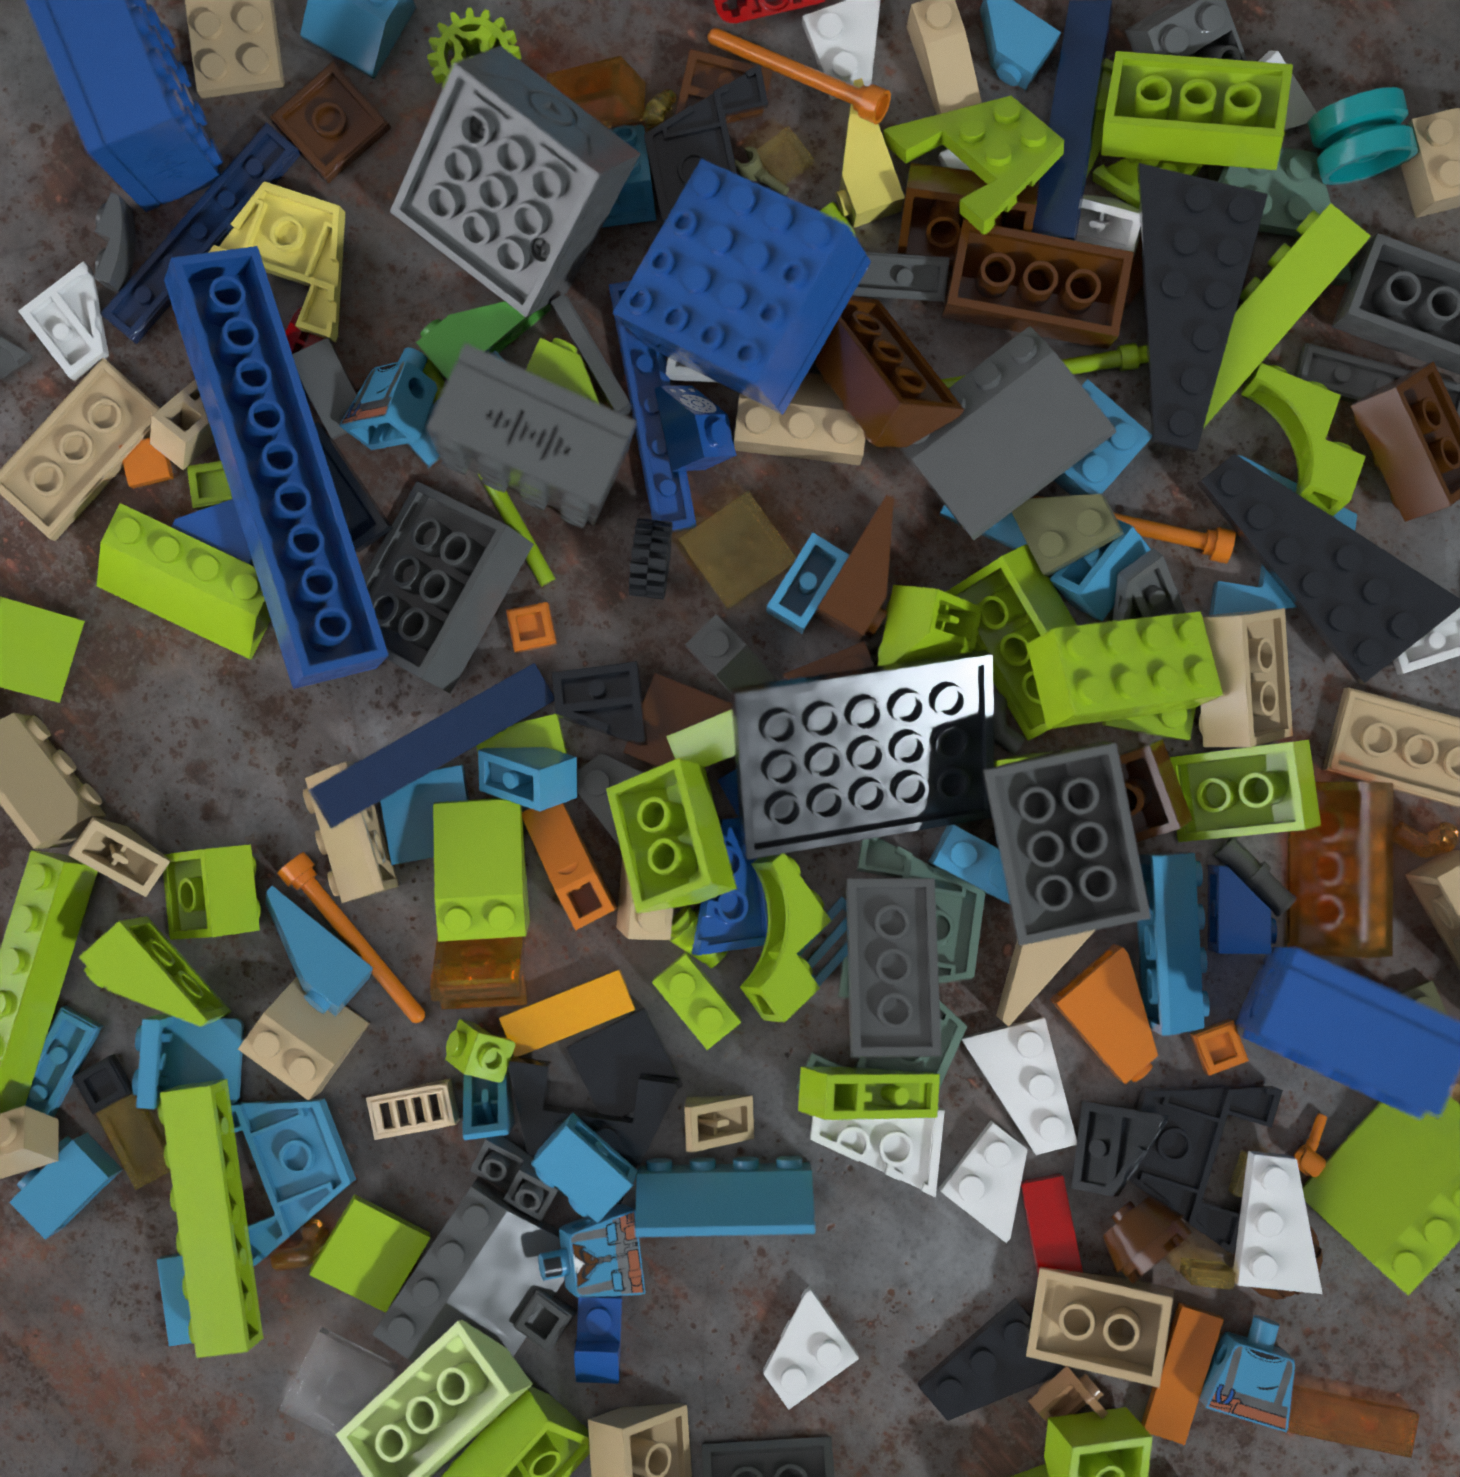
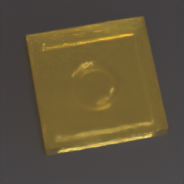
(737, 550)

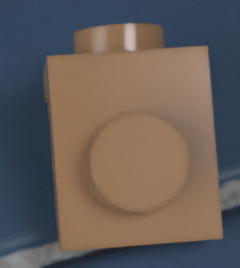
(1067, 1395)

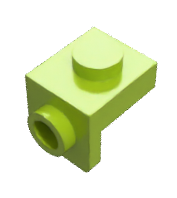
(478, 1052)

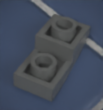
(117, 228)
(326, 384)
(512, 1170)

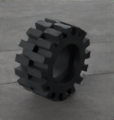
(650, 558)

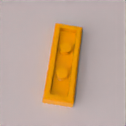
(567, 1013)

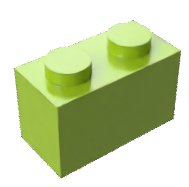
(697, 1000)

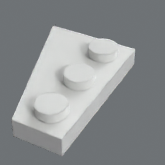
(1027, 1081)
(897, 1147)
(1274, 1228)

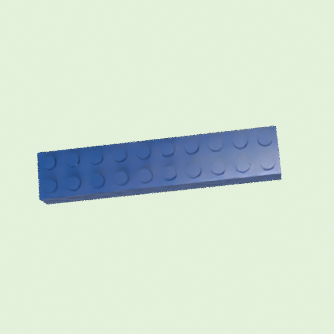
(275, 465)

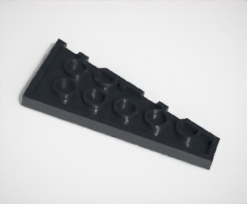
(1193, 274)
(1342, 583)

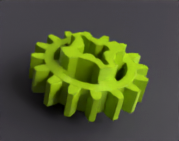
(470, 37)

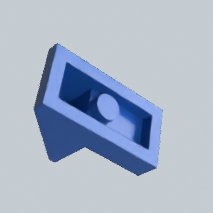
(598, 1339)

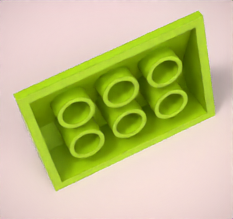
(1395, 1190)

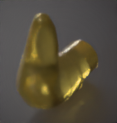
(658, 108)

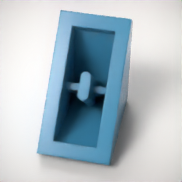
(487, 1107)

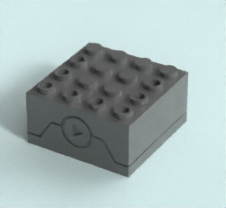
(512, 179)
(529, 436)

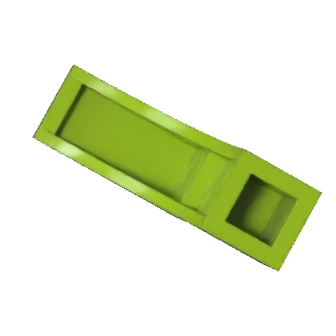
(1305, 413)
(795, 916)

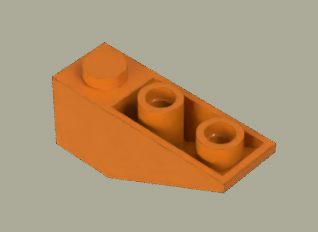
(569, 865)

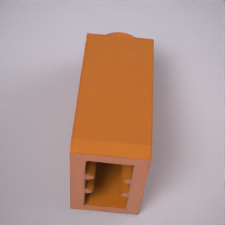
(1110, 1014)

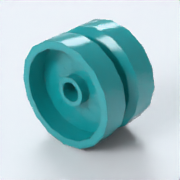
(1362, 136)

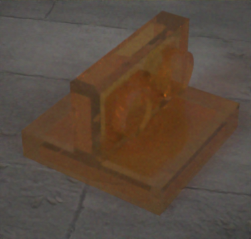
(479, 973)

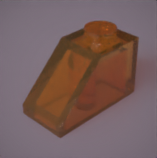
(604, 89)

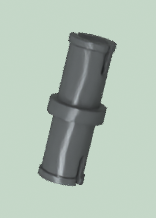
(1255, 876)

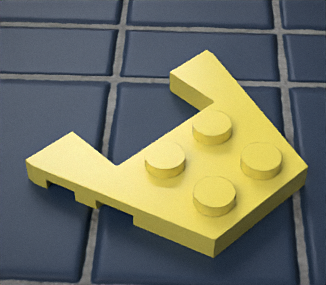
(299, 242)

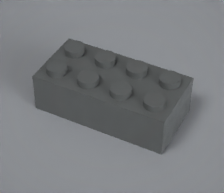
(1404, 301)

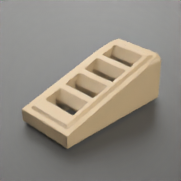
(446, 1101)

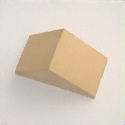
(120, 855)
(718, 1121)

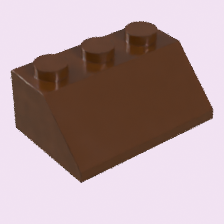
(933, 214)
(1414, 440)

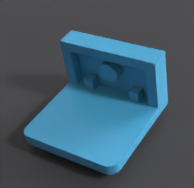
(184, 1053)

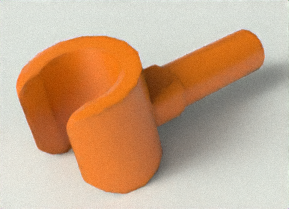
(1308, 1160)

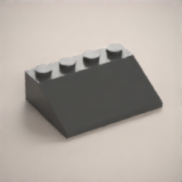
(1017, 433)
(441, 583)
(1066, 842)
(474, 1272)

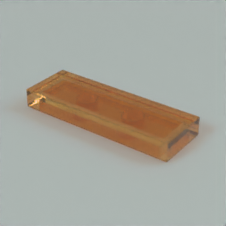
(1353, 1421)

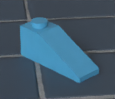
(321, 962)

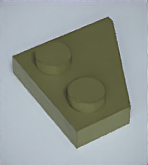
(1066, 528)

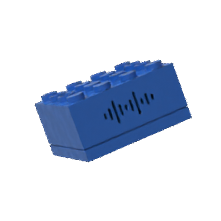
(129, 96)
(743, 285)
(1352, 1031)

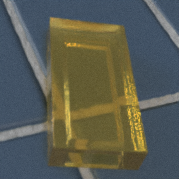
(135, 1140)

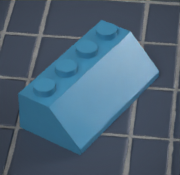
(1170, 944)
(724, 1197)

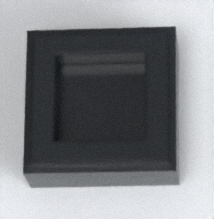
(103, 1084)

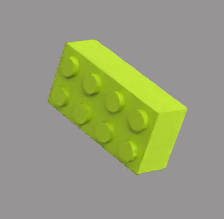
(1123, 669)

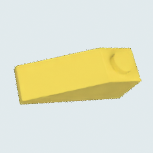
(868, 176)

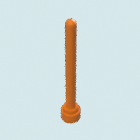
(869, 101)
(1215, 543)
(301, 875)

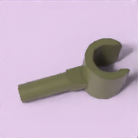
(754, 171)

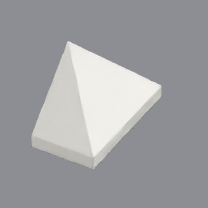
(1109, 223)

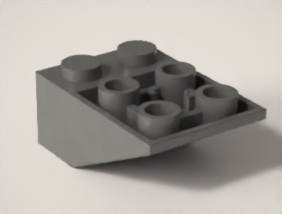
(1189, 30)

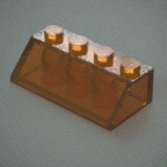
(1344, 873)

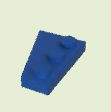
(736, 917)

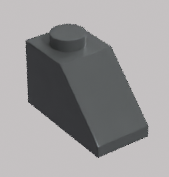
(727, 656)

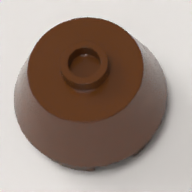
(1144, 1236)

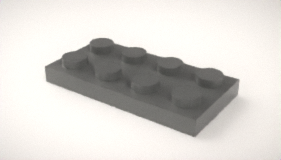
(893, 968)

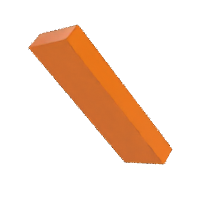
(1183, 1373)

